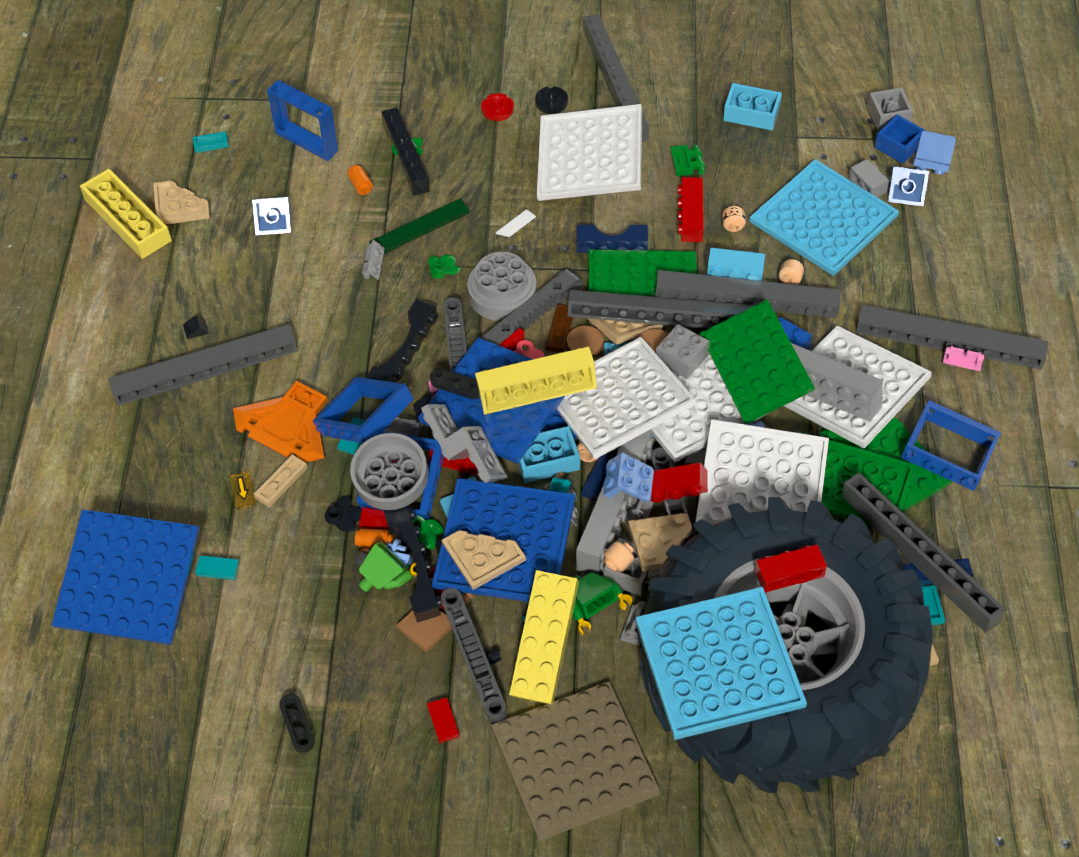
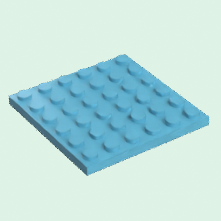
(824, 217)
(719, 663)

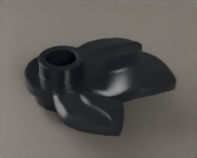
(345, 515)

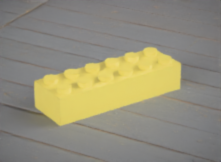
(125, 213)
(536, 380)
(544, 637)

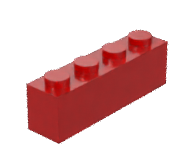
(691, 211)

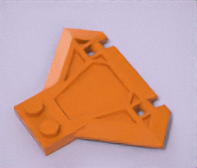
(285, 422)

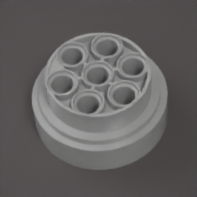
(500, 285)
(380, 452)

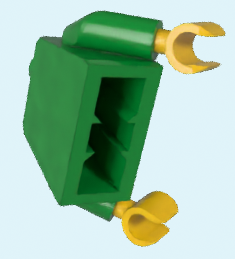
(594, 595)

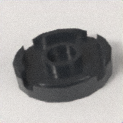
(551, 100)

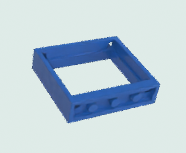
(323, 147)
(396, 400)
(958, 424)
(434, 473)

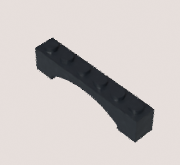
(410, 160)
(421, 318)
(423, 601)

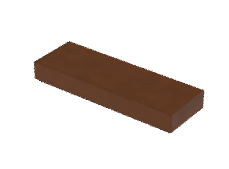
(559, 330)

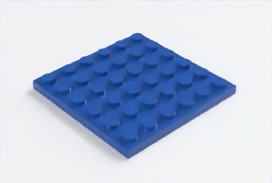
(507, 430)
(528, 516)
(126, 577)

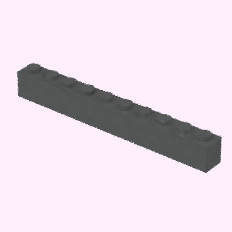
(611, 66)
(782, 297)
(650, 309)
(943, 334)
(202, 364)
(923, 553)

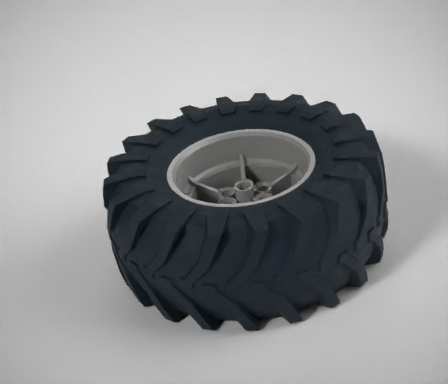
(874, 630)

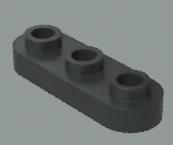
(446, 380)
(294, 716)

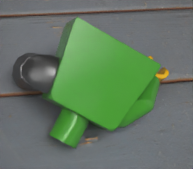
(382, 568)

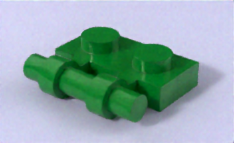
(682, 160)

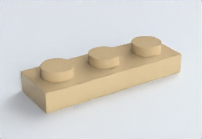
(280, 481)

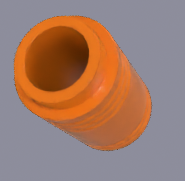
(360, 179)
(369, 537)

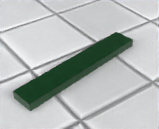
(422, 225)

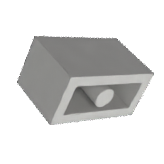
(869, 178)

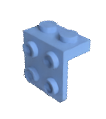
(934, 152)
(628, 476)

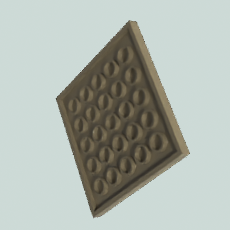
(574, 761)

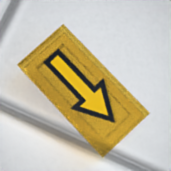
(242, 490)

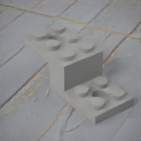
(463, 443)

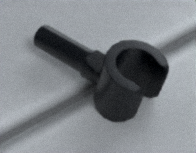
(492, 657)

